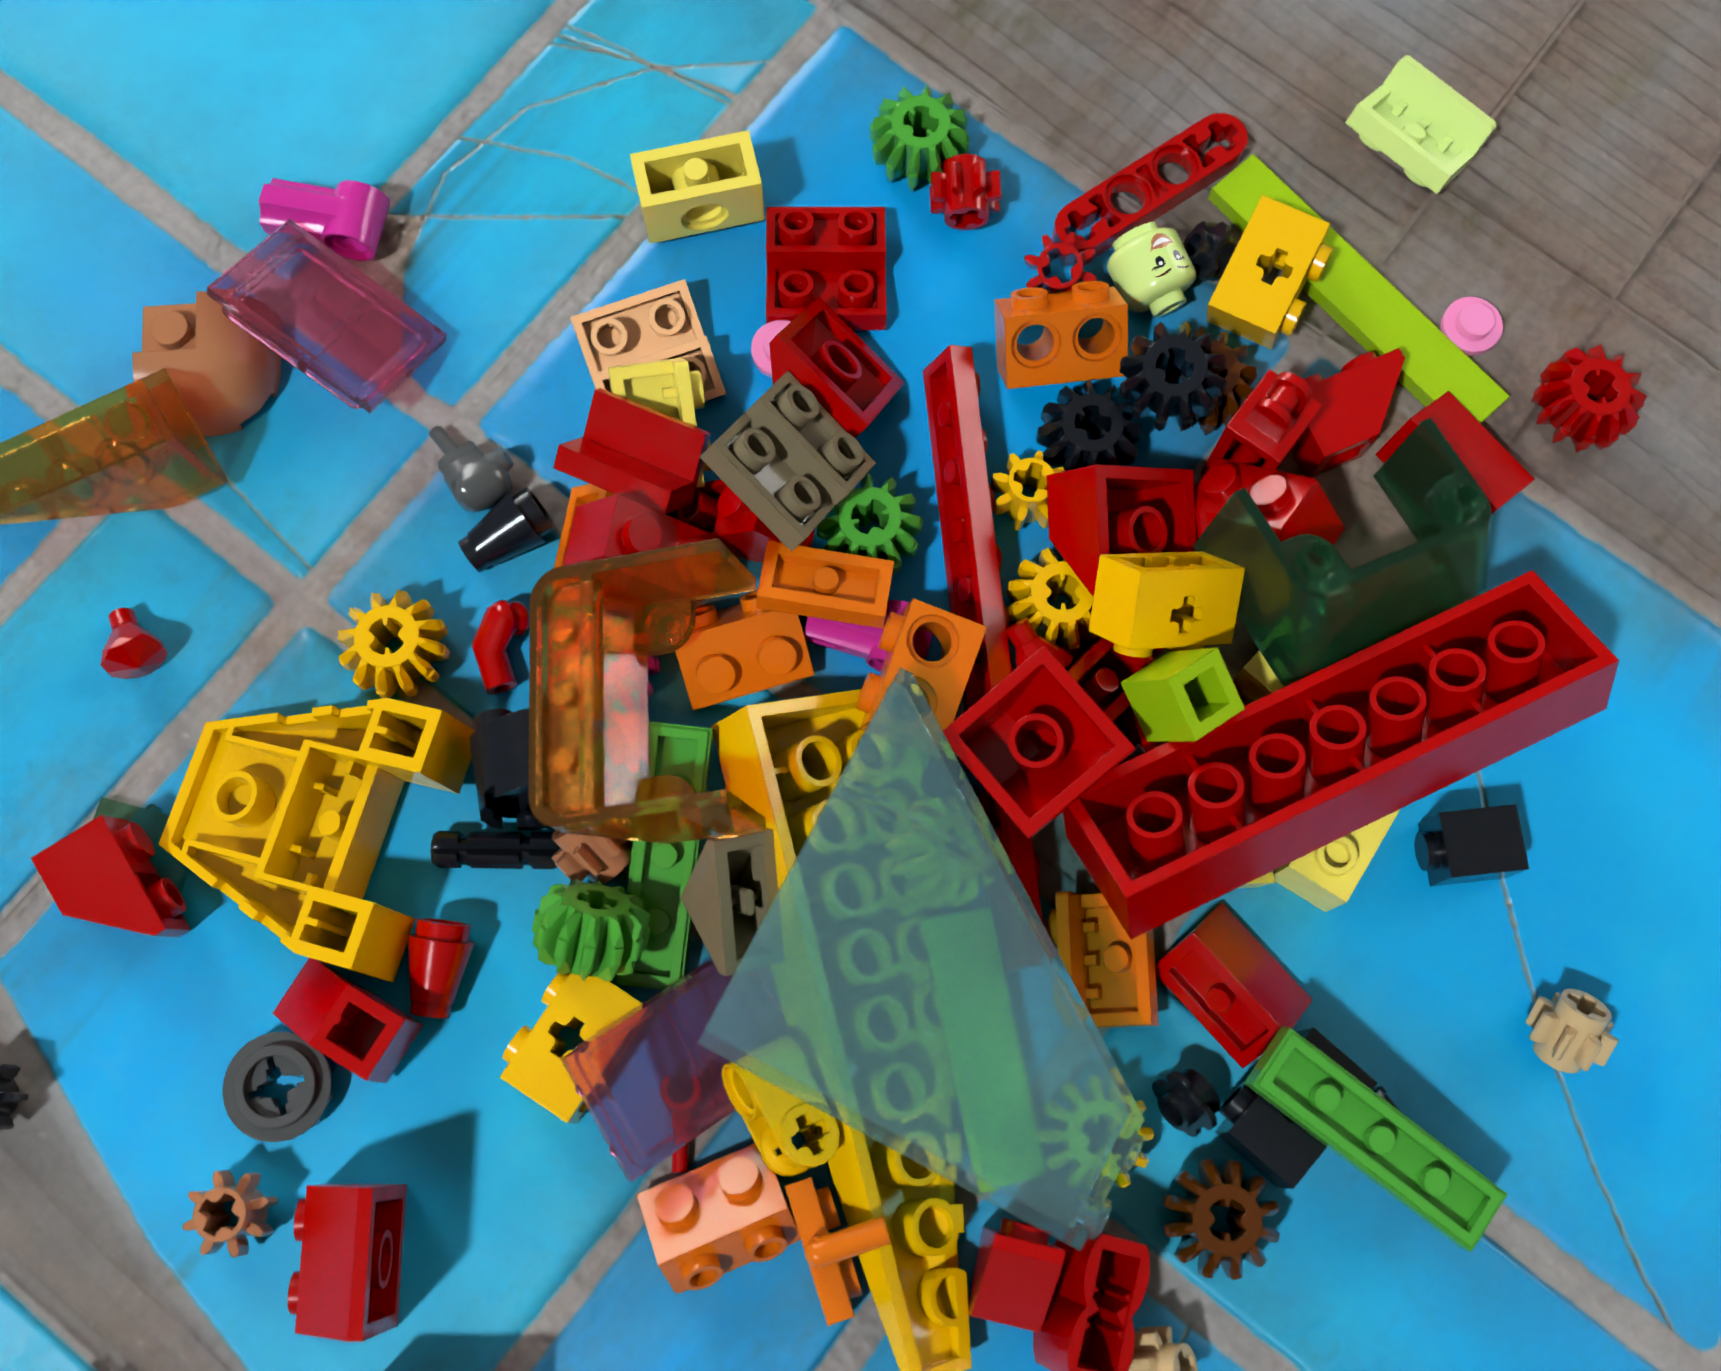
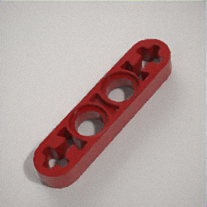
(1145, 183)

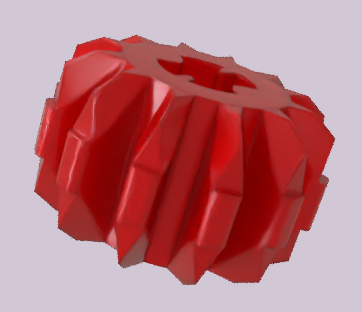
(1588, 398)

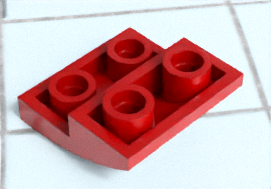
(827, 256)

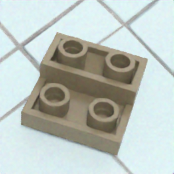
(788, 460)

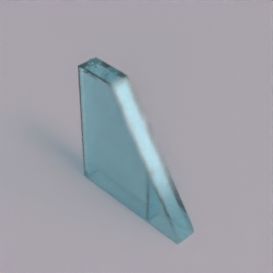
(925, 994)

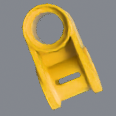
(776, 1117)

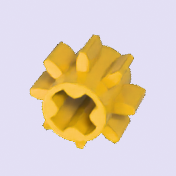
(1018, 506)

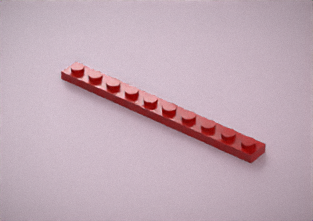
(973, 556)

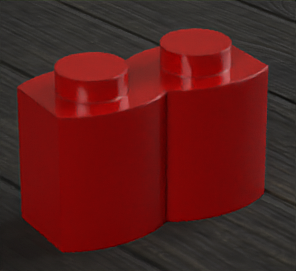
(1094, 1306)

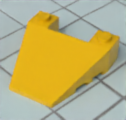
(297, 814)

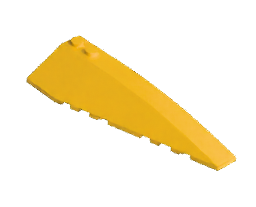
(785, 766)

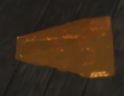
(108, 457)

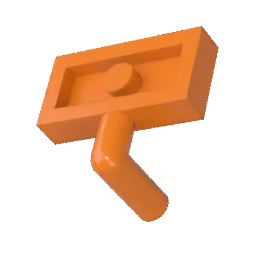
(832, 1253)

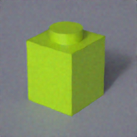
(1182, 695)

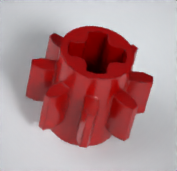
(965, 192)
(1068, 255)

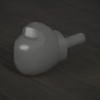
(473, 477)

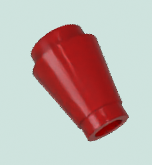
(437, 965)

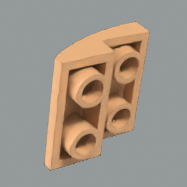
(647, 329)

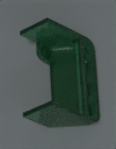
(1314, 609)

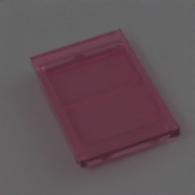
(326, 317)
(649, 1075)

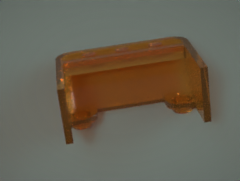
(591, 694)

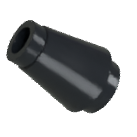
(507, 530)

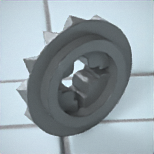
(253, 1070)

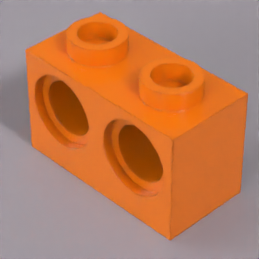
(1059, 352)
(939, 680)

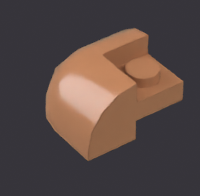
(211, 360)

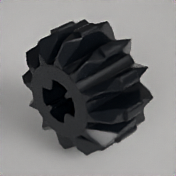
(1197, 381)
(1108, 423)

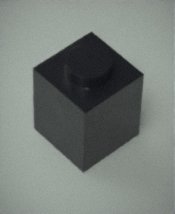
(1471, 845)

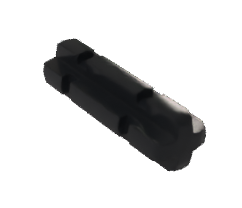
(493, 849)

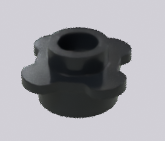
(1210, 249)
(1187, 1101)

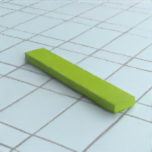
(1368, 303)

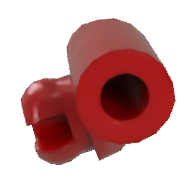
(491, 643)

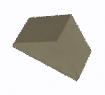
(731, 894)

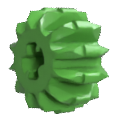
(917, 135)
(878, 505)
(590, 930)

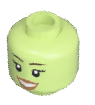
(1151, 269)

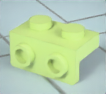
(1421, 125)

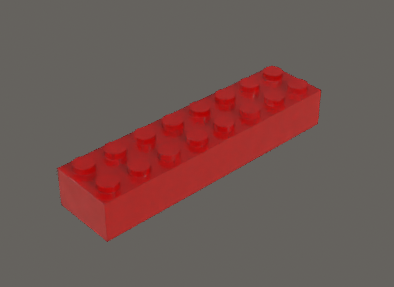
(1338, 751)

